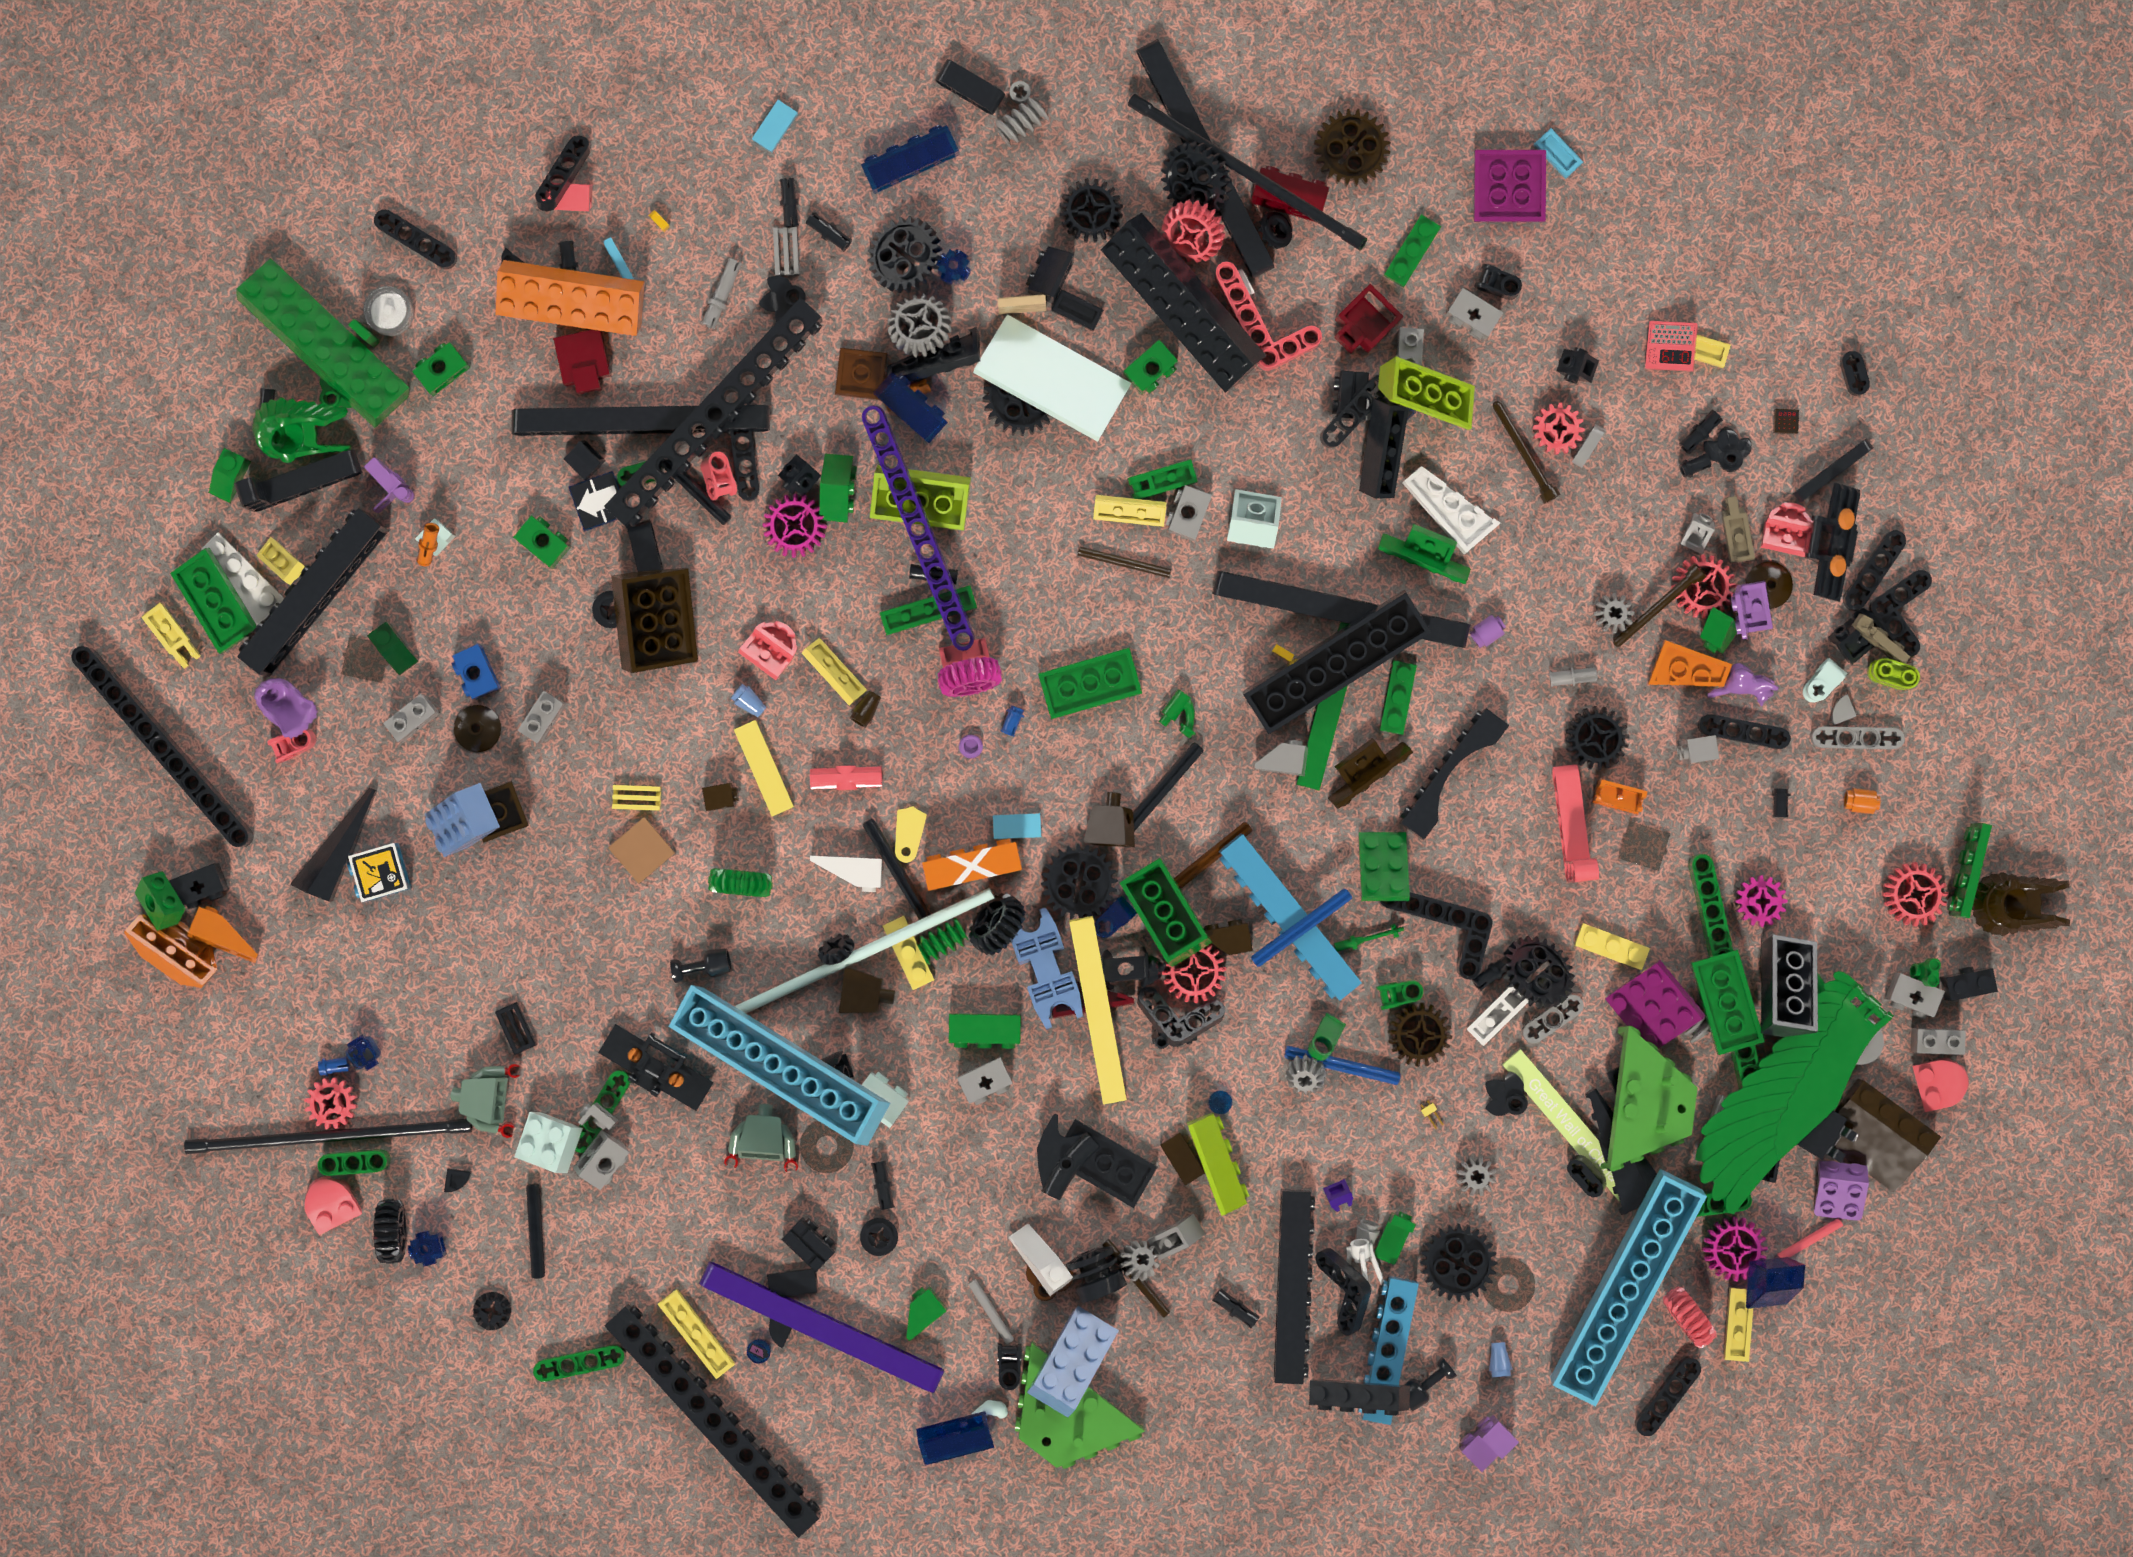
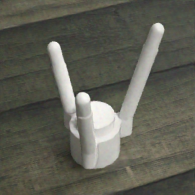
(1360, 1251)

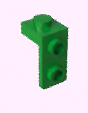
(1394, 1237)

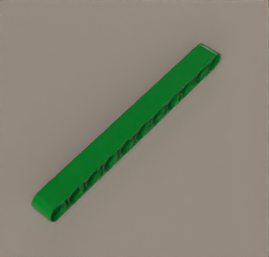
(1714, 947)

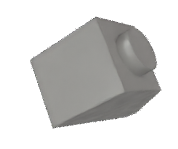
(1285, 759)
(1177, 1237)

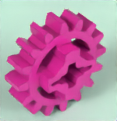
(1760, 910)

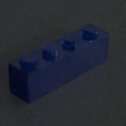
(910, 159)

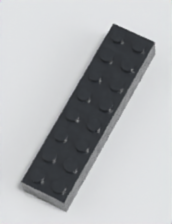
(1183, 302)
(312, 592)
(1336, 662)

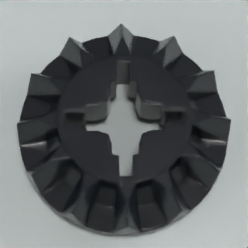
(1282, 226)
(600, 614)
(830, 956)
(883, 1247)
(501, 1305)

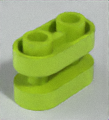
(1893, 674)

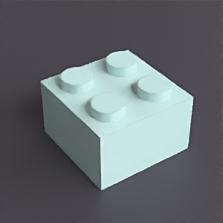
(548, 1142)

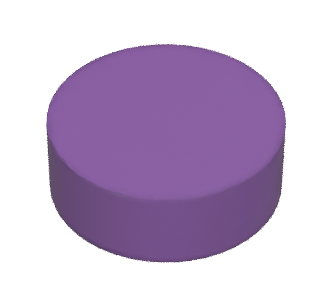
(970, 746)

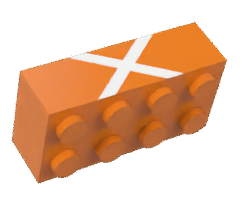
(973, 865)

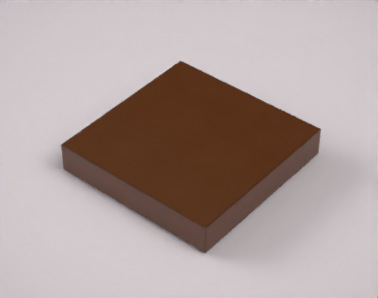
(860, 373)

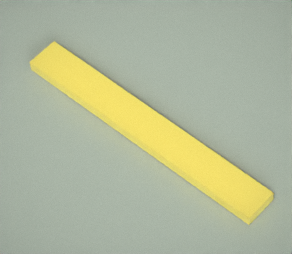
(1097, 1009)

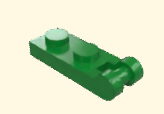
(1163, 479)

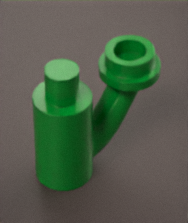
(1174, 708)

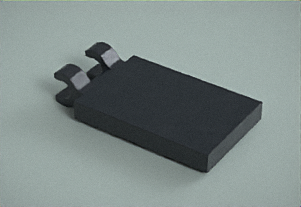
(1825, 1137)

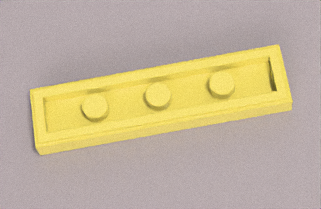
(763, 768)
(696, 1333)

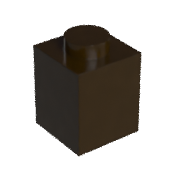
(720, 796)

